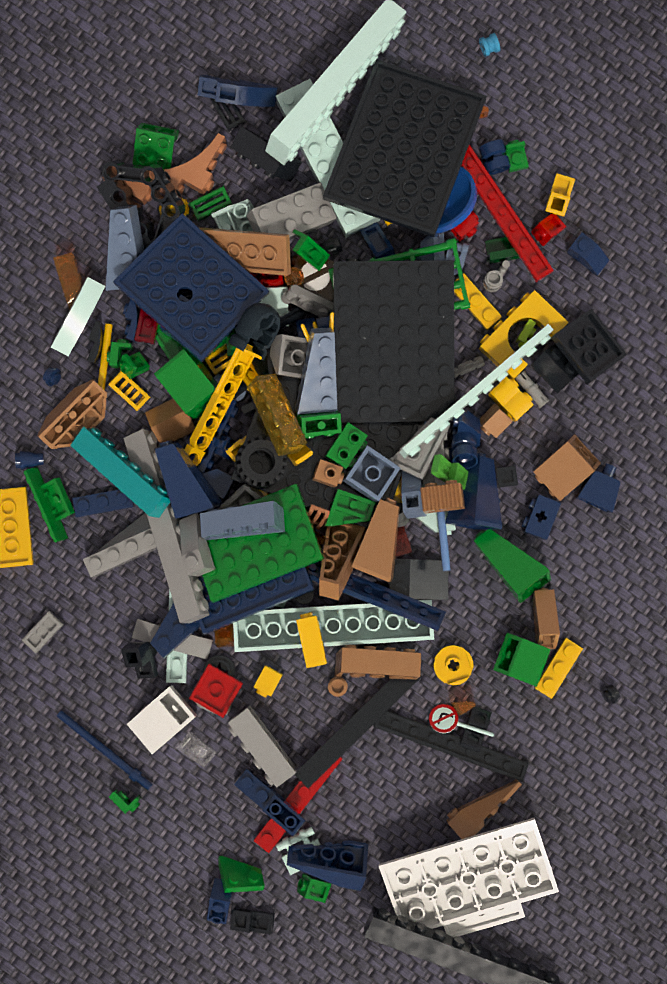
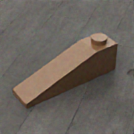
(470, 817)

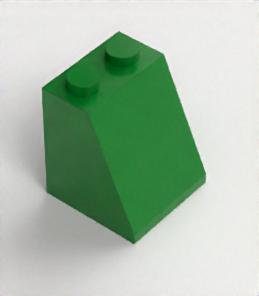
(187, 383)

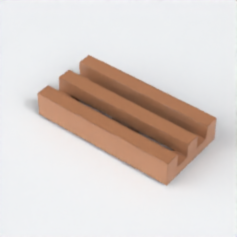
(324, 517)

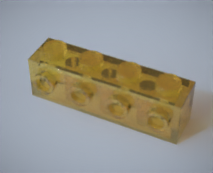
(277, 414)

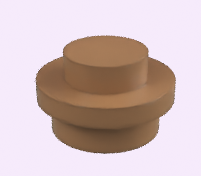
(337, 686)

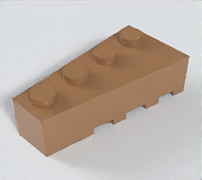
(339, 554)
(378, 662)

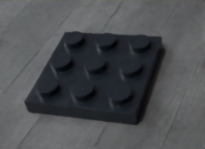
(588, 346)

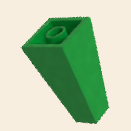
(515, 568)

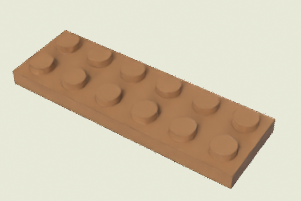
(255, 250)

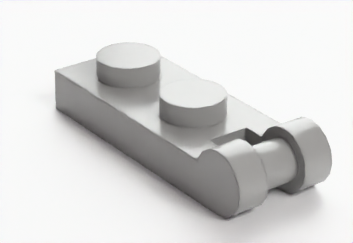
(308, 301)

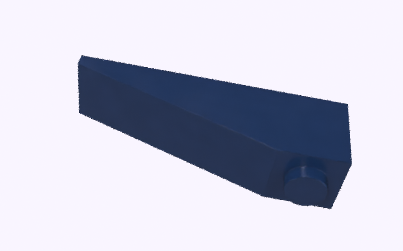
(338, 863)

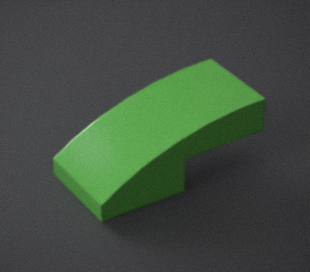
(448, 471)

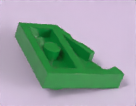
(349, 509)
(239, 876)

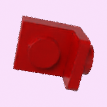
(548, 229)

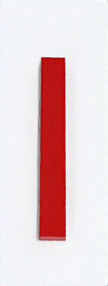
(506, 217)

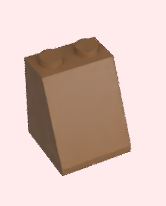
(566, 468)

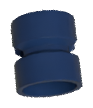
(494, 155)
(464, 449)

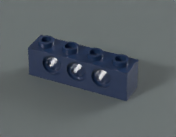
(207, 463)

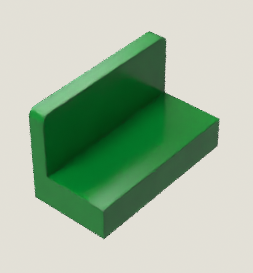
(310, 251)

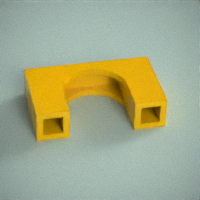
(533, 307)

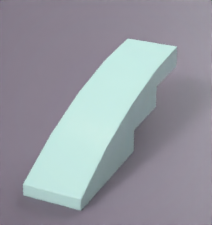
(77, 316)

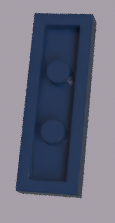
(101, 503)

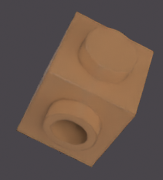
(495, 421)
(328, 473)

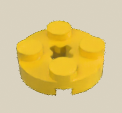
(459, 655)

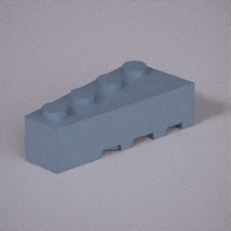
(124, 242)
(318, 383)
(242, 521)

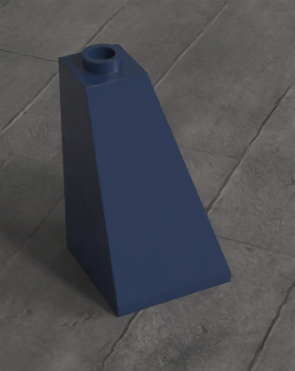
(184, 482)
(480, 499)

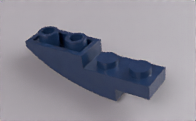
(236, 92)
(270, 802)

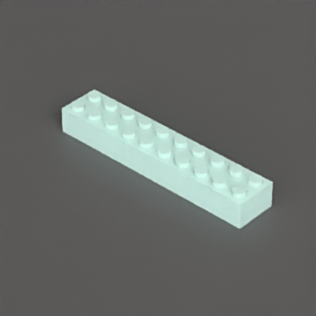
(335, 82)
(337, 623)

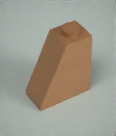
(545, 618)

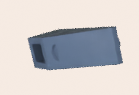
(412, 496)

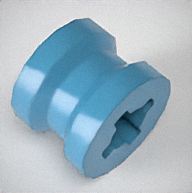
(489, 44)

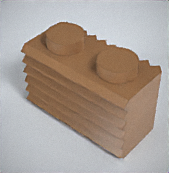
(442, 497)

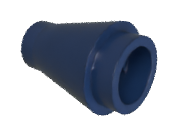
(28, 459)

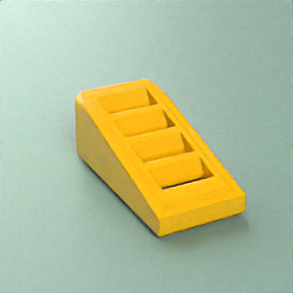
(117, 378)

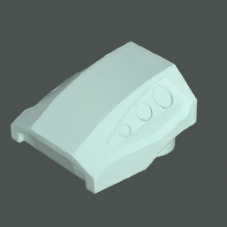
(234, 216)

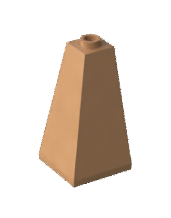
(378, 546)

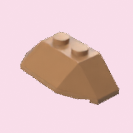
(79, 409)

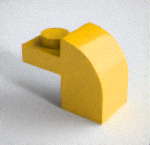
(559, 195)

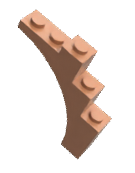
(192, 173)

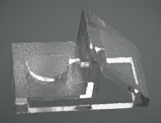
(196, 749)

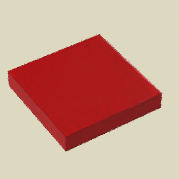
(216, 690)

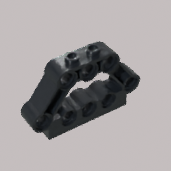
(138, 173)

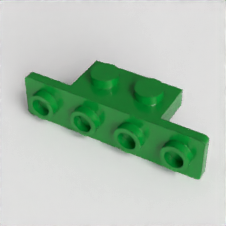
(51, 501)

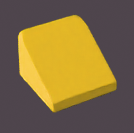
(302, 455)

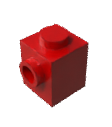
(466, 228)

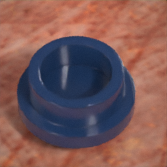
(52, 376)

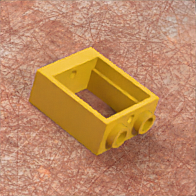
(311, 640)

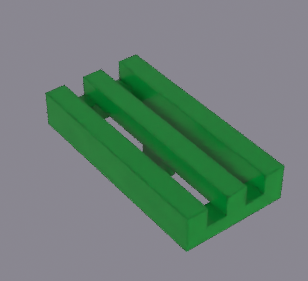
(206, 197)

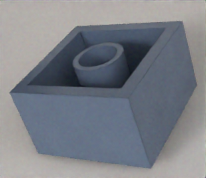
(371, 474)

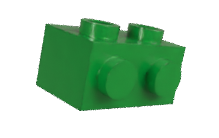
(320, 423)
(346, 446)

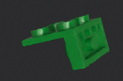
(154, 145)

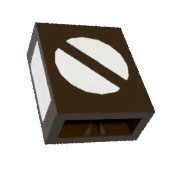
(314, 280)

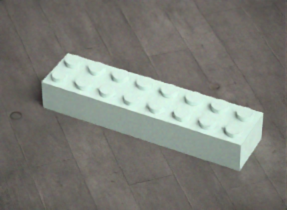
(321, 155)

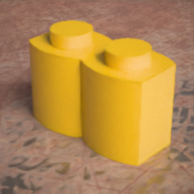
(511, 399)

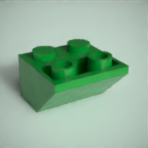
(521, 659)

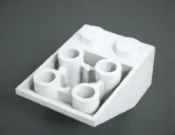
(162, 719)

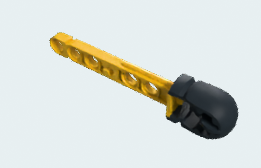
(257, 322)

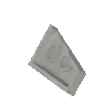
(421, 461)

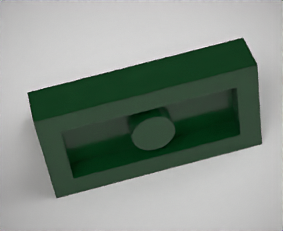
(500, 250)

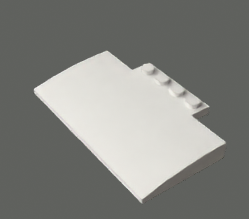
(472, 879)

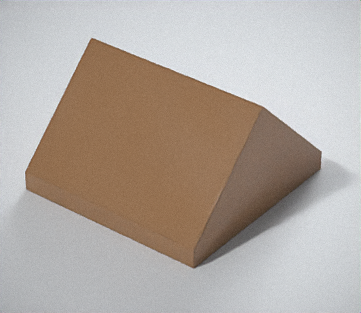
(169, 422)

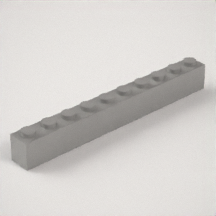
(184, 589)

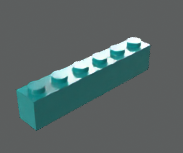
(121, 472)

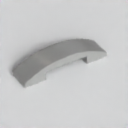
(193, 645)

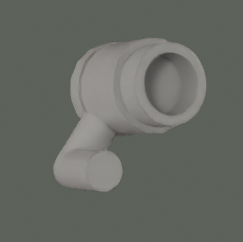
(493, 280)

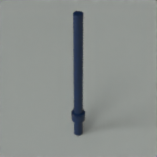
(134, 774)

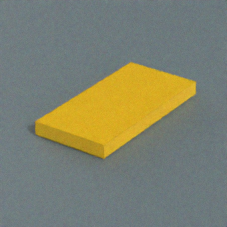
(15, 528)

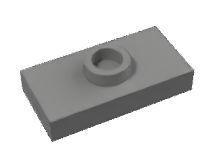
(42, 632)

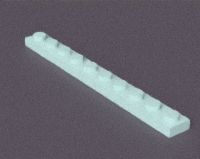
(471, 397)

